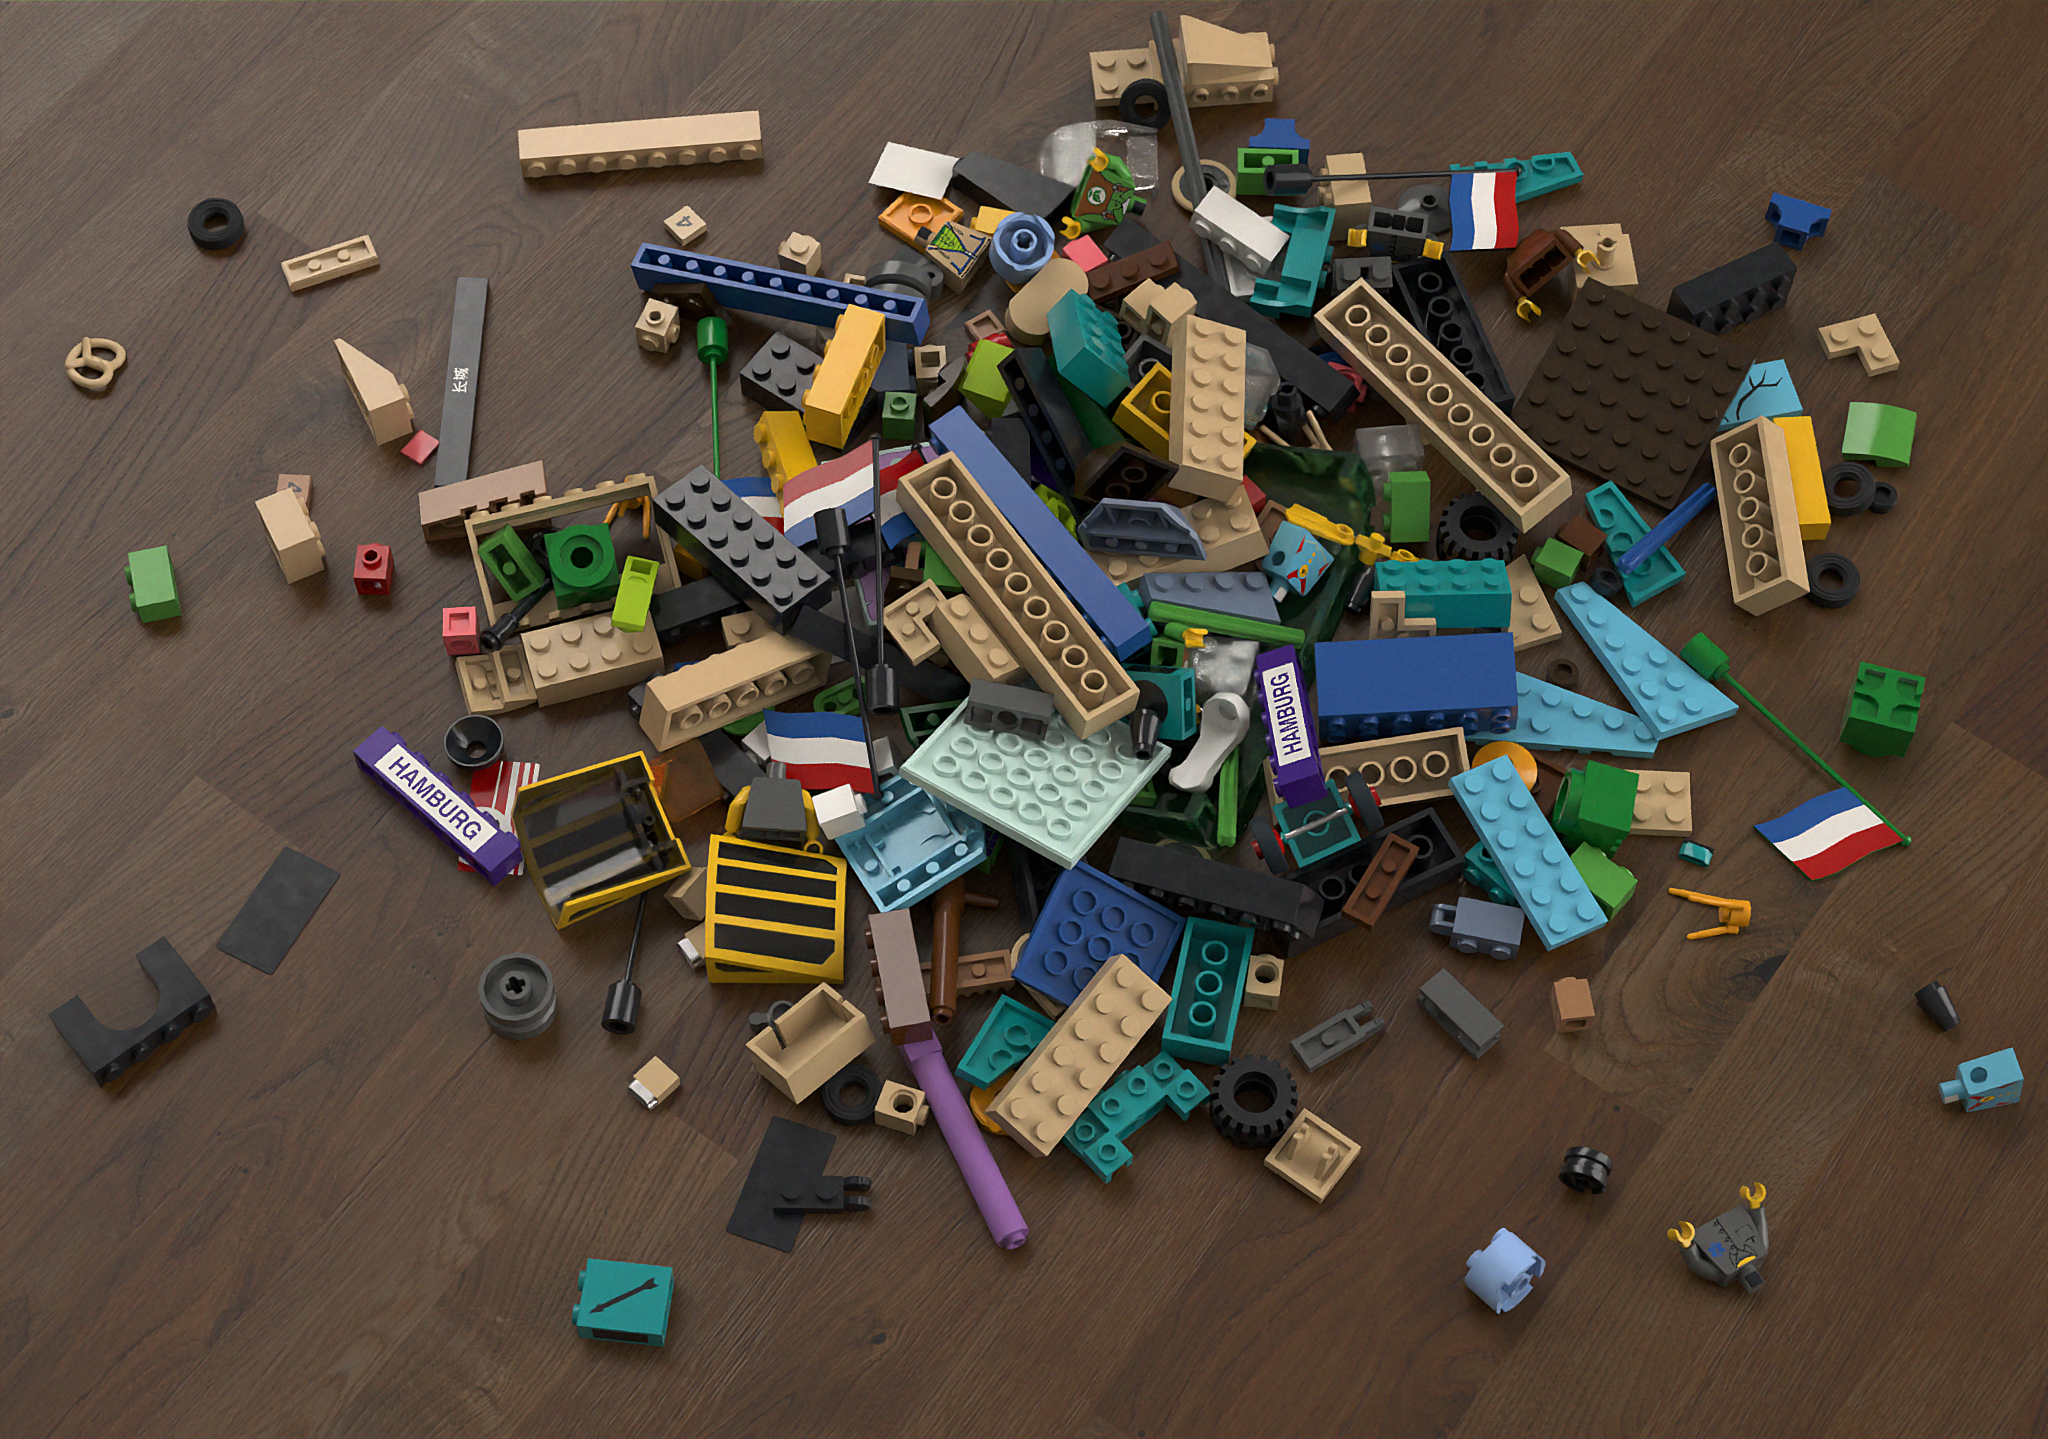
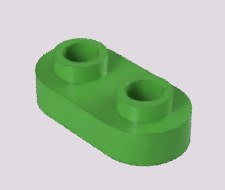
(840, 698)

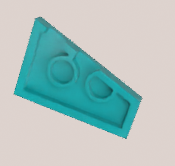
(1003, 1042)

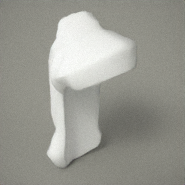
(1222, 727)

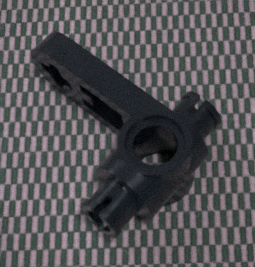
(1285, 412)

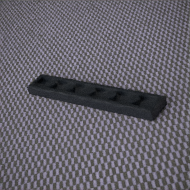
(831, 637)

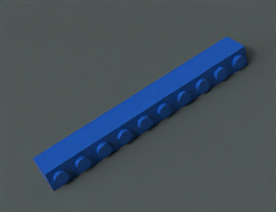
(780, 291)
(1063, 558)

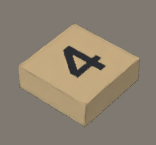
(685, 225)

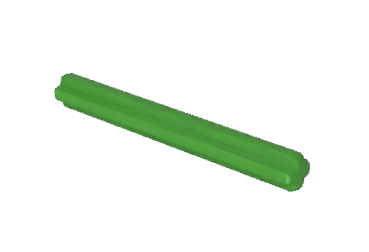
(1226, 624)
(1228, 799)

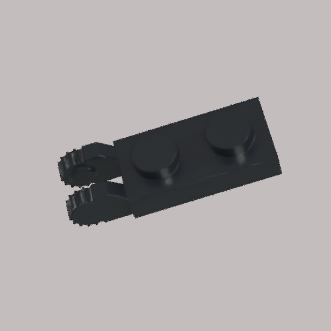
(819, 1194)

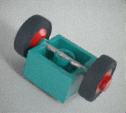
(1318, 826)

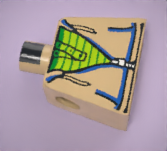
(956, 251)

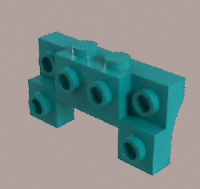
(1303, 265)
(1127, 1107)

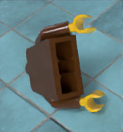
(1537, 261)

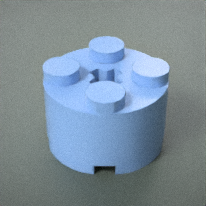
(1008, 245)
(1503, 1271)

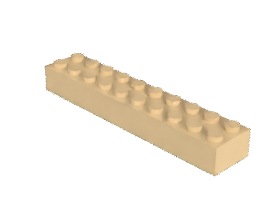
(1444, 404)
(1017, 595)

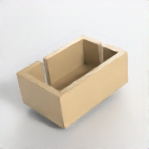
(819, 1040)

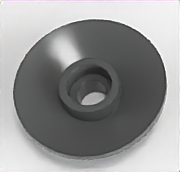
(1415, 199)

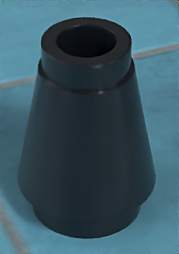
(1360, 592)
(1144, 733)
(1938, 1005)

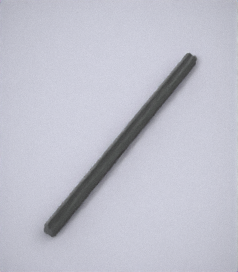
(1185, 137)

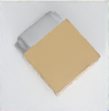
(694, 946)
(653, 1083)

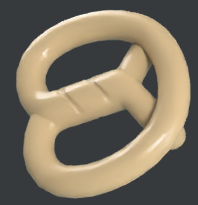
(93, 362)

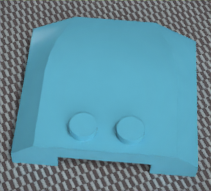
(911, 845)

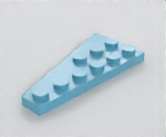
(1652, 678)
(1562, 719)

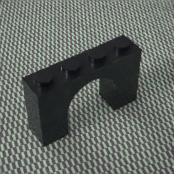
(112, 1051)

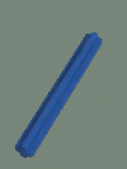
(1666, 528)

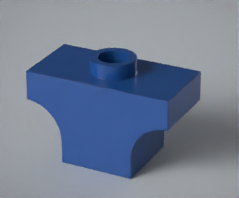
(1281, 135)
(1796, 220)

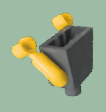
(774, 810)

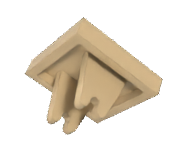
(1312, 1155)

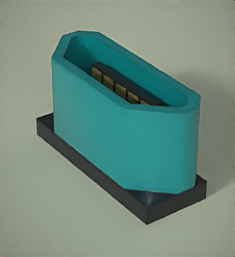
(1696, 852)

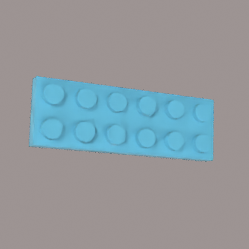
(1527, 852)

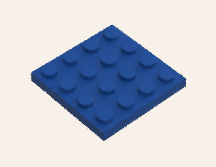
(1086, 924)

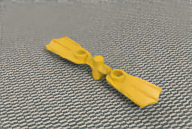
(1370, 548)

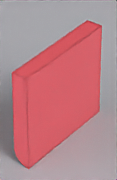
(420, 447)

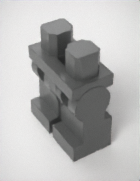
(1346, 271)

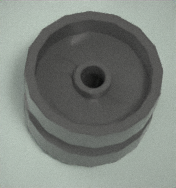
(899, 278)
(518, 996)

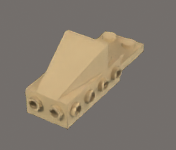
(1212, 65)

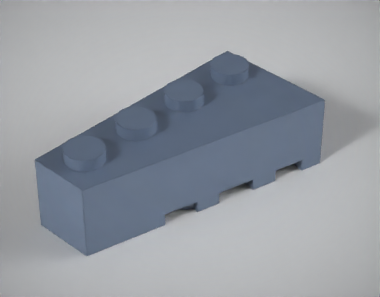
(1224, 593)

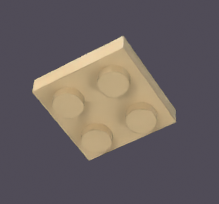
(1662, 804)

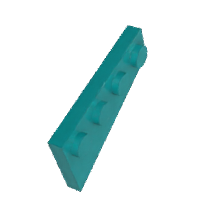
(1538, 175)
(1624, 528)

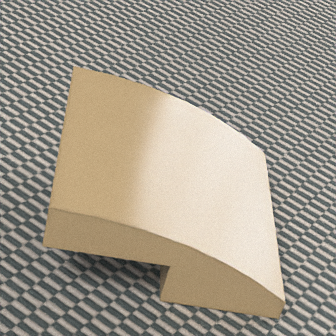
(496, 681)

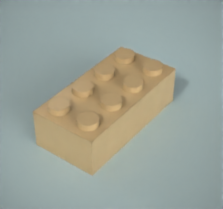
(589, 658)

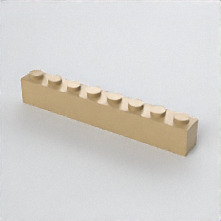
(640, 144)

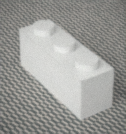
(1238, 231)

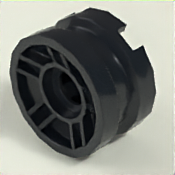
(1585, 1170)

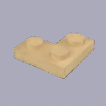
(1860, 336)
(1388, 618)
(907, 619)

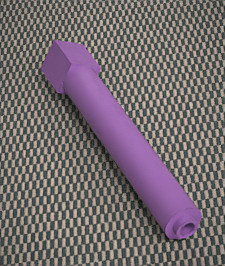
(965, 1142)

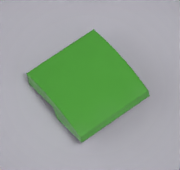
(1879, 434)

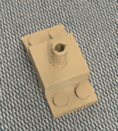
(1613, 253)

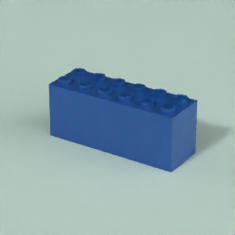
(1416, 686)

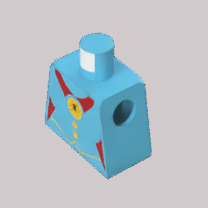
(1294, 561)
(1985, 1082)

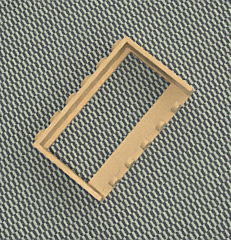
(547, 508)

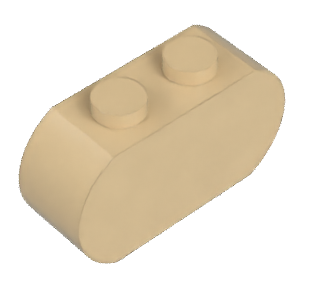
(1027, 310)

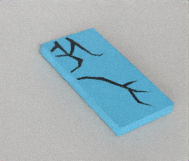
(1766, 393)

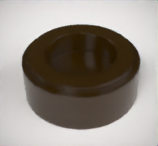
(1562, 674)

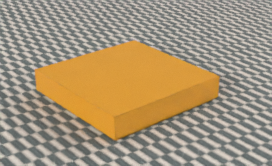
(913, 211)

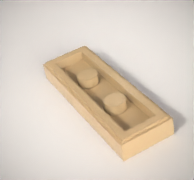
(329, 263)

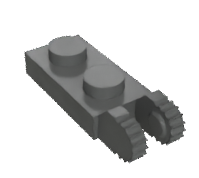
(1335, 1037)

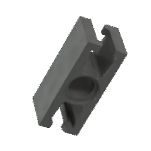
(1008, 709)
(1459, 1014)

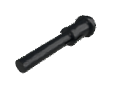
(494, 638)

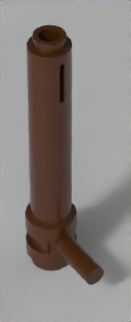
(947, 906)

